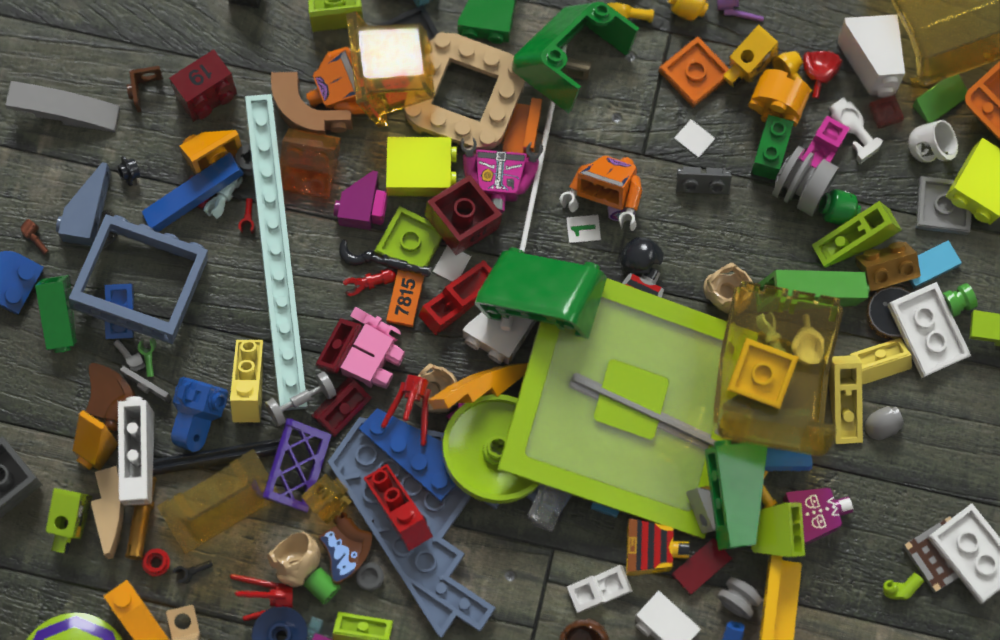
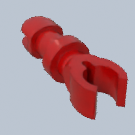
(369, 281)

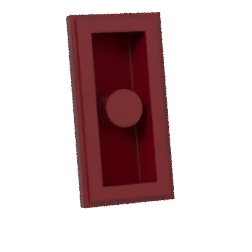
(338, 346)
(342, 408)

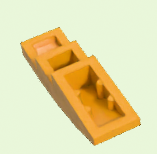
(483, 383)

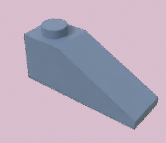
(84, 211)

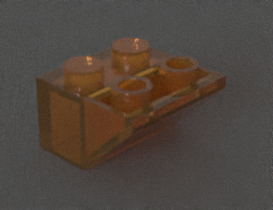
(309, 162)

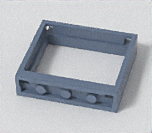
(127, 317)

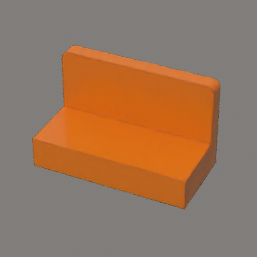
(523, 127)

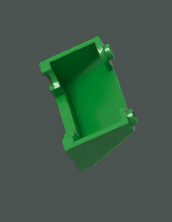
(543, 291)

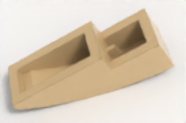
(108, 510)

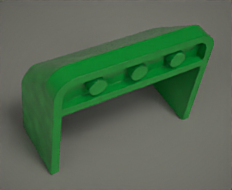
(542, 59)

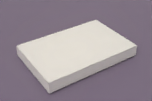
(929, 329)
(971, 551)

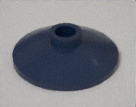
(280, 620)

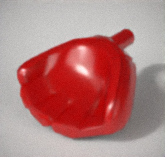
(821, 68)

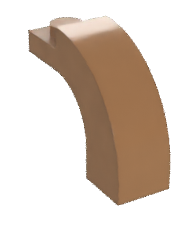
(299, 115)

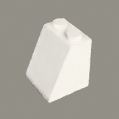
(874, 52)

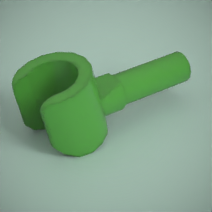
(148, 355)

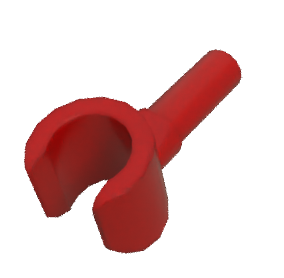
(247, 216)

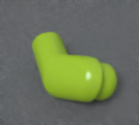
(902, 591)

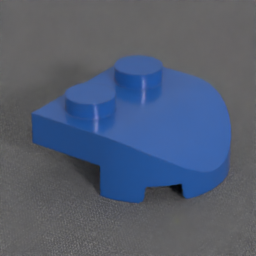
(16, 279)

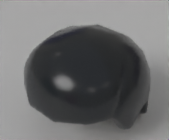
(641, 255)

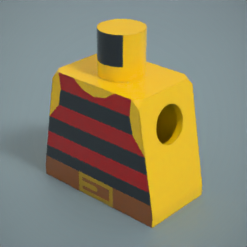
(652, 548)

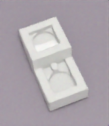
(599, 589)

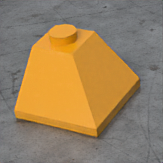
(209, 147)

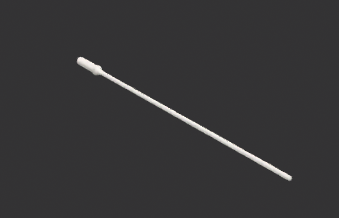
(507, 323)

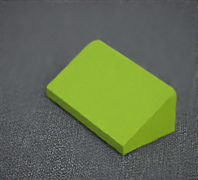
(361, 627)

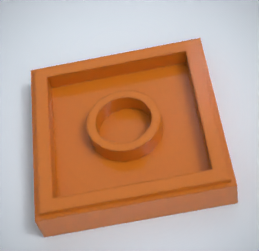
(694, 71)

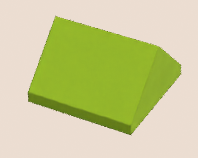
(332, 13)

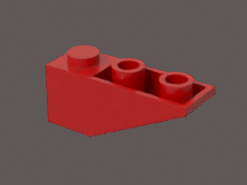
(398, 507)

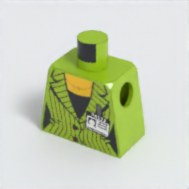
(68, 506)

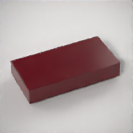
(701, 567)

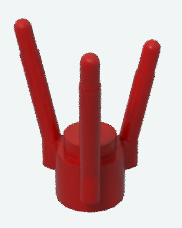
(414, 390)
(279, 596)

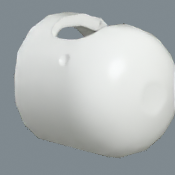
(939, 137)

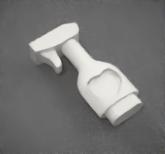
(848, 115)

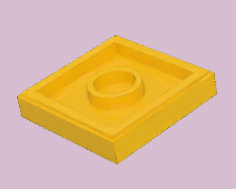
(762, 373)

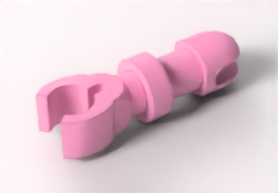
(374, 322)

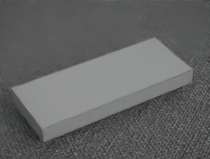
(144, 385)

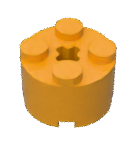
(779, 96)

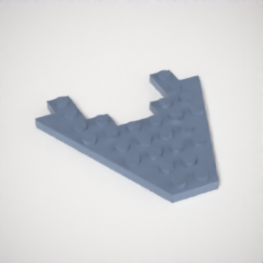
(430, 565)

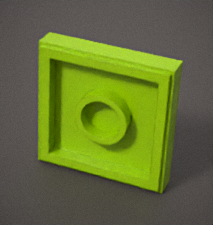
(409, 239)

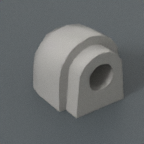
(884, 423)

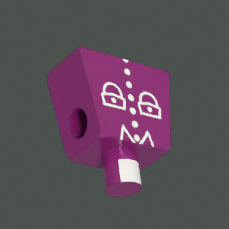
(819, 511)

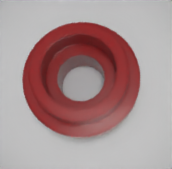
(150, 556)

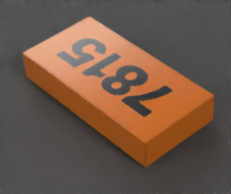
(405, 298)

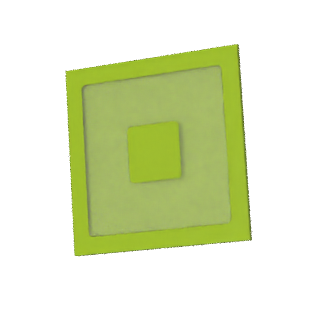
(600, 448)

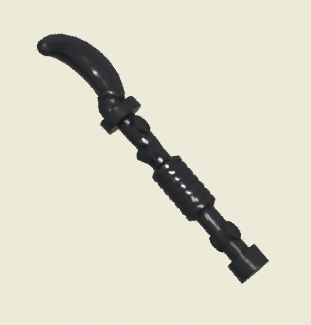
(369, 256)

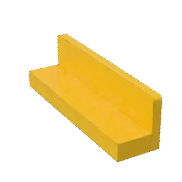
(780, 599)

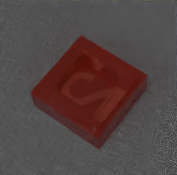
(886, 111)

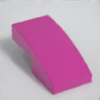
(826, 141)

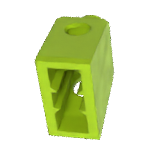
(781, 531)

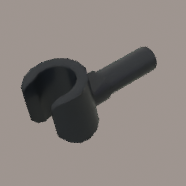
(191, 571)

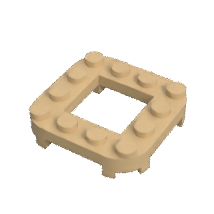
(499, 109)

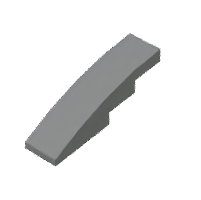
(63, 106)

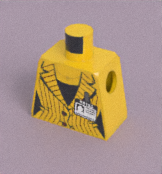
(758, 49)

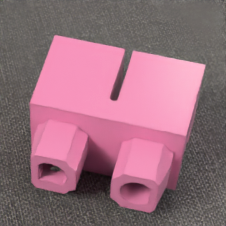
(369, 356)

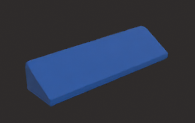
(192, 193)

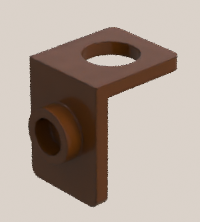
(136, 77)

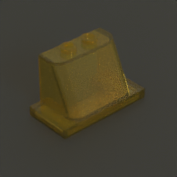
(389, 66)
(217, 502)

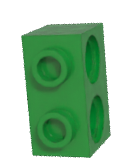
(772, 147)

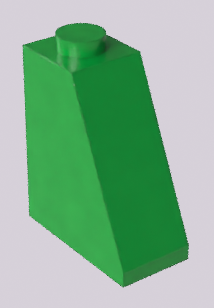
(55, 313)

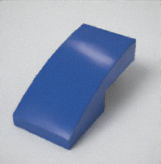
(121, 295)

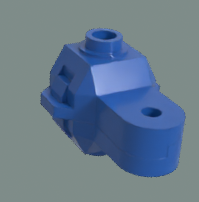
(197, 407)

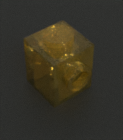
(327, 498)

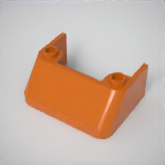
(984, 100)

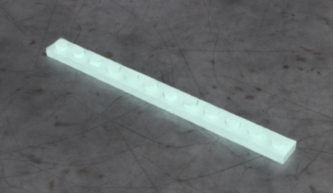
(275, 248)

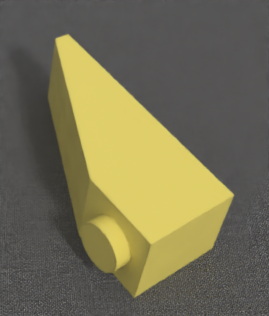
(846, 398)

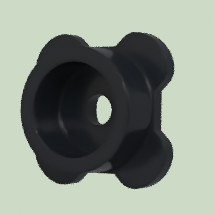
(128, 170)

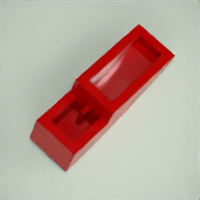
(455, 299)

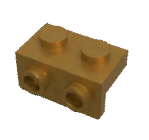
(889, 265)

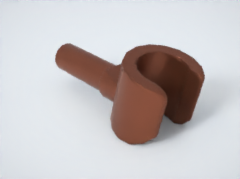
(28, 230)

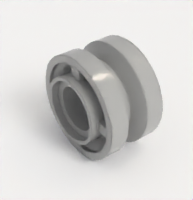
(739, 598)

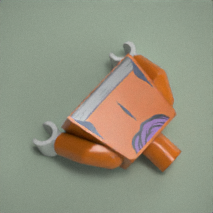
(335, 83)
(608, 183)

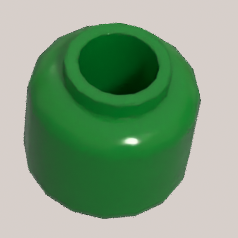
(839, 206)

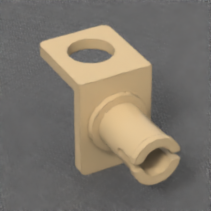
(189, 633)

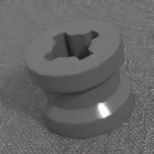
(245, 165)

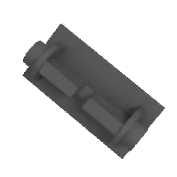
(712, 182)

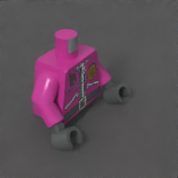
(501, 173)

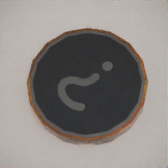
(879, 315)

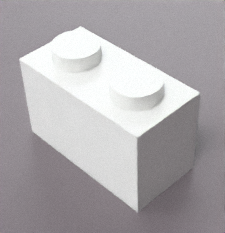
(665, 620)

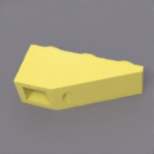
(247, 381)

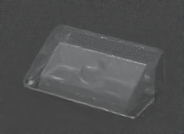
(547, 508)

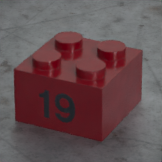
(203, 85)
(463, 214)

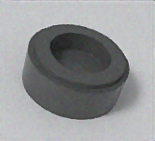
(370, 577)

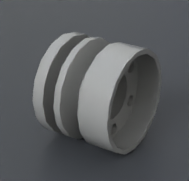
(804, 180)

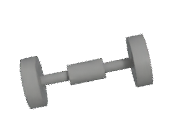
(325, 386)

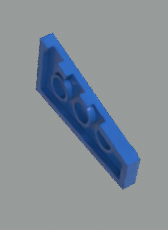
(404, 447)

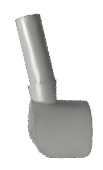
(135, 361)

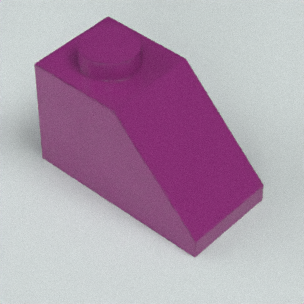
(357, 203)

